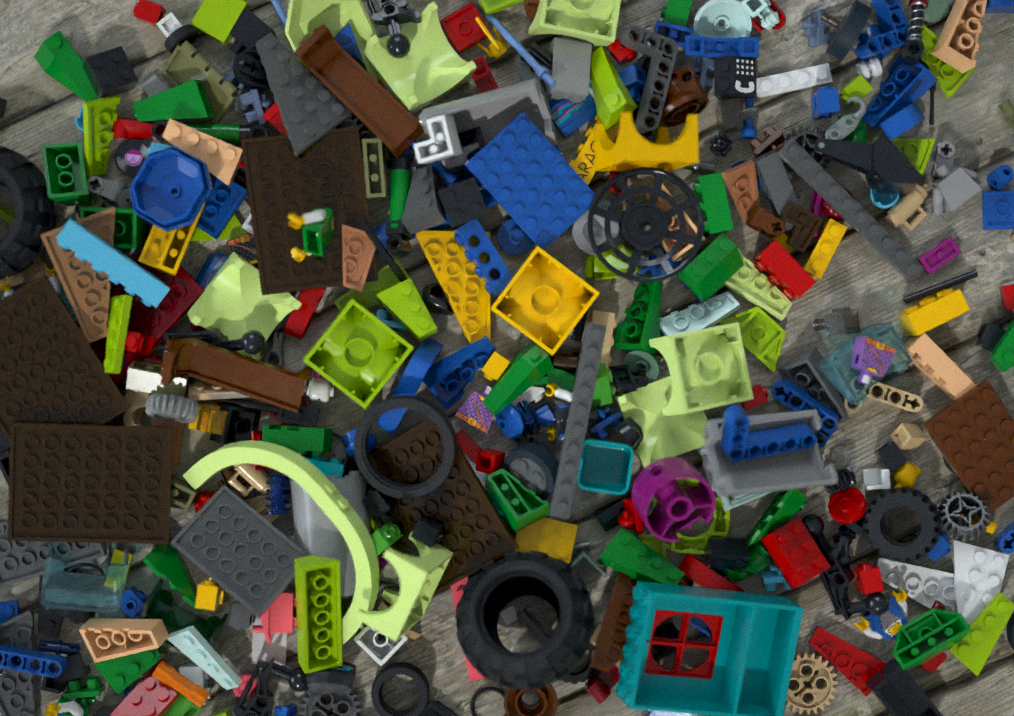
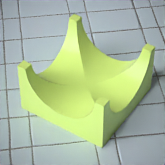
(581, 19)
(428, 69)
(236, 303)
(705, 368)
(661, 434)
(418, 582)

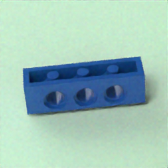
(485, 246)

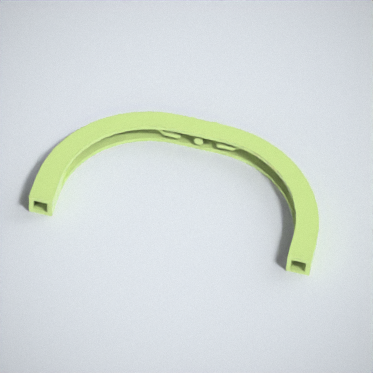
(326, 497)

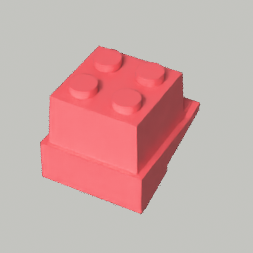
(279, 616)

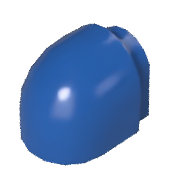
(1000, 177)
(544, 414)

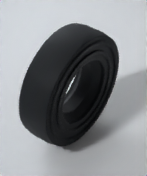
(179, 36)

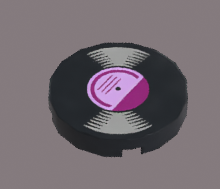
(131, 156)

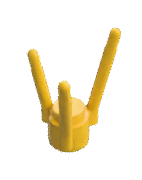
(497, 48)

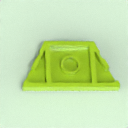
(759, 335)

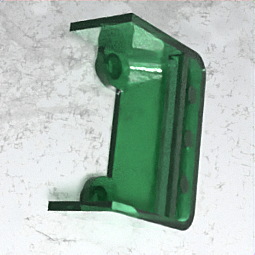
(161, 606)

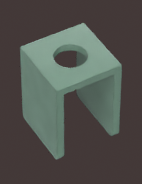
(582, 553)

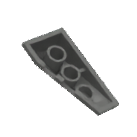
(806, 375)

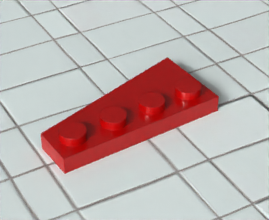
(846, 658)

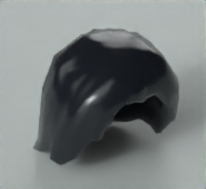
(435, 300)

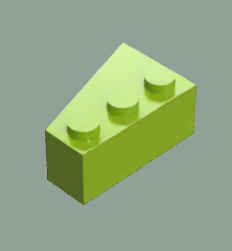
(408, 308)

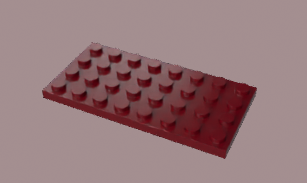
(152, 320)

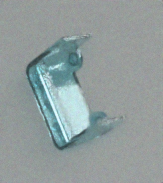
(80, 590)

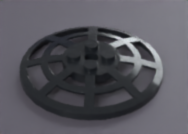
(649, 213)

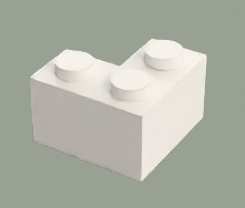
(443, 141)

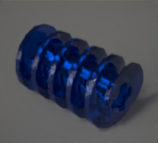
(277, 495)

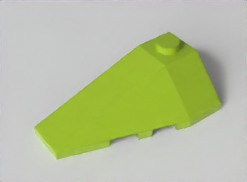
(608, 89)

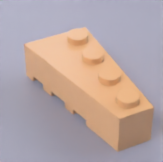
(938, 366)
(121, 637)

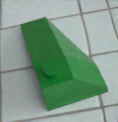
(65, 64)
(641, 320)
(521, 373)
(781, 508)
(169, 563)

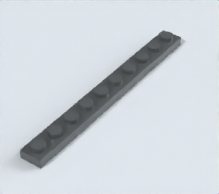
(850, 210)
(577, 420)

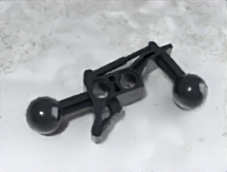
(397, 44)
(251, 341)
(875, 603)
(296, 680)

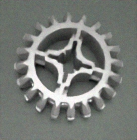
(172, 408)

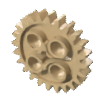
(819, 694)

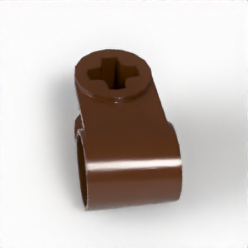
(763, 221)

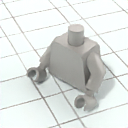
(953, 189)

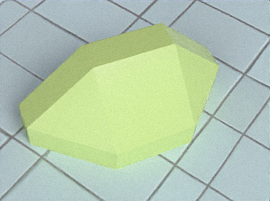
(308, 15)

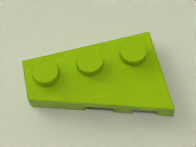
(915, 150)

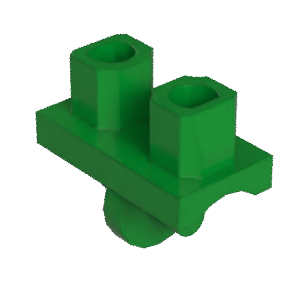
(84, 694)

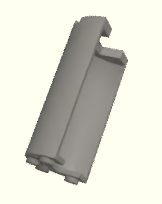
(496, 109)
(768, 473)
(319, 535)

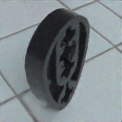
(248, 78)

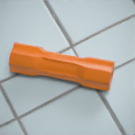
(170, 676)

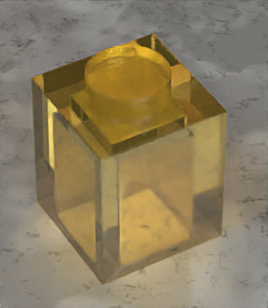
(211, 420)

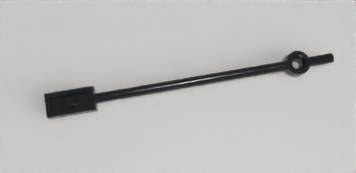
(305, 416)

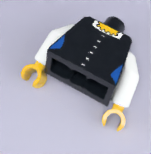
(561, 407)

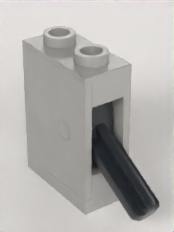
(568, 66)

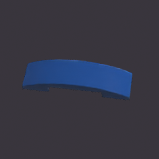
(720, 47)

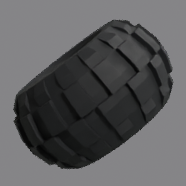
(32, 212)
(510, 578)

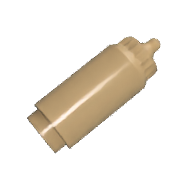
(906, 206)
(256, 479)

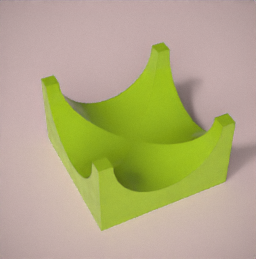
(358, 353)

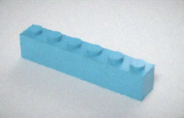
(112, 262)

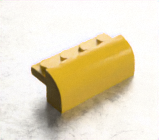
(166, 249)

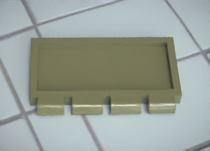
(186, 66)

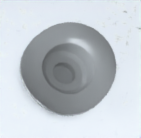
(580, 232)

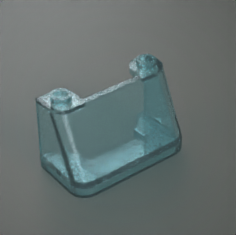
(838, 368)

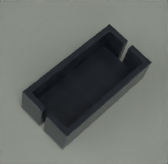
(900, 692)

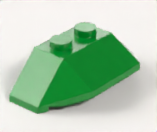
(928, 637)

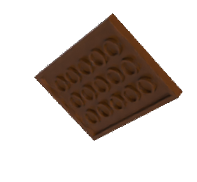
(978, 443)

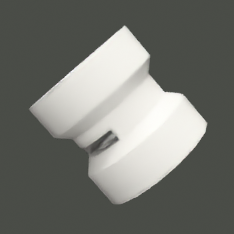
(869, 68)

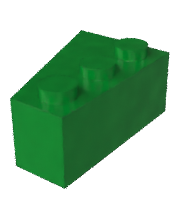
(1003, 353)

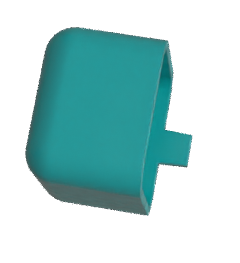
(605, 466)

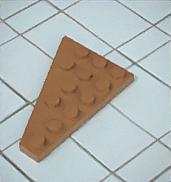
(84, 286)

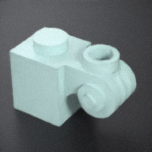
(763, 11)

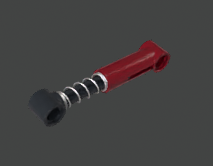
(914, 39)

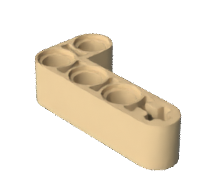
(884, 397)

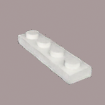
(793, 80)

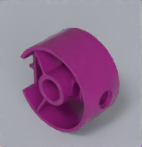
(673, 500)

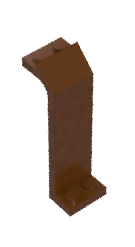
(359, 91)
(235, 373)

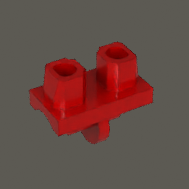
(630, 517)

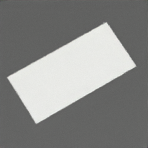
(266, 651)

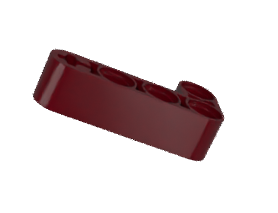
(601, 683)

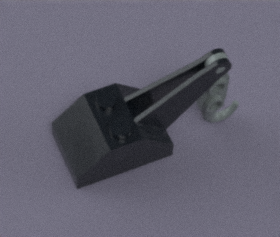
(881, 162)

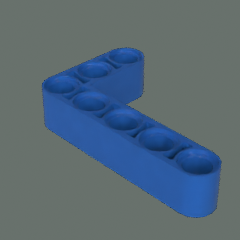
(893, 28)
(411, 381)
(741, 445)
(28, 661)

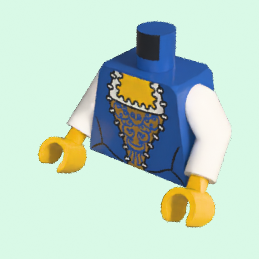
(888, 624)

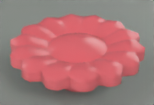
(245, 678)

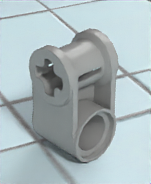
(939, 157)
(109, 188)

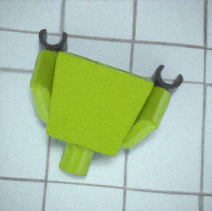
(596, 269)

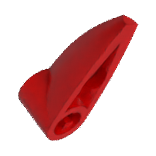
(133, 129)

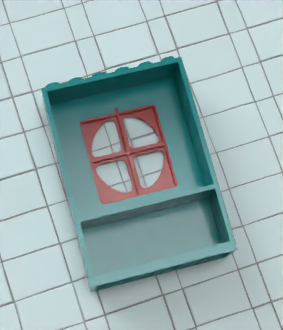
(746, 658)

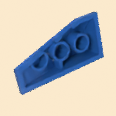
(900, 89)
(452, 374)

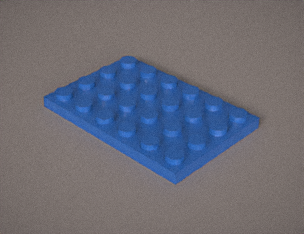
(531, 181)

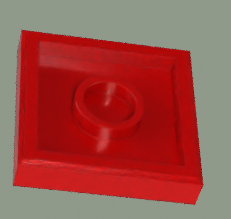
(463, 28)

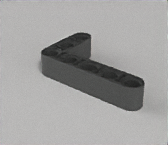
(654, 74)

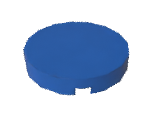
(513, 239)

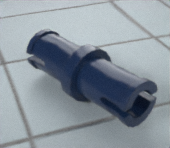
(528, 417)
(58, 647)

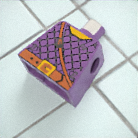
(871, 358)
(475, 412)

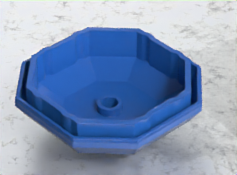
(158, 180)

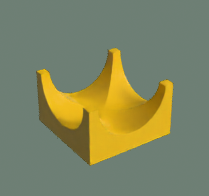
(634, 151)
(544, 300)

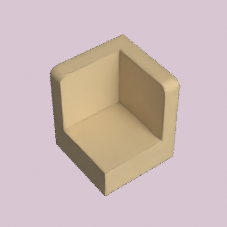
(908, 436)

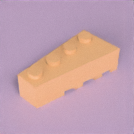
(960, 35)
(220, 156)

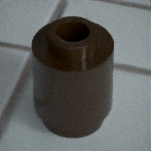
(566, 361)

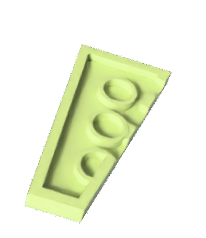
(757, 289)

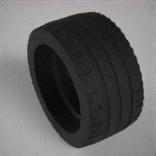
(409, 670)

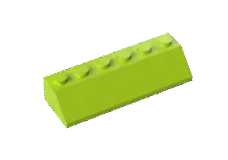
(318, 613)

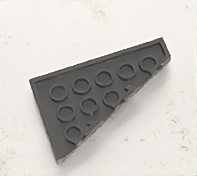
(303, 100)

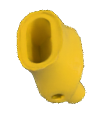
(906, 475)

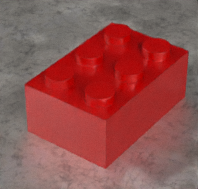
(783, 270)
(795, 553)

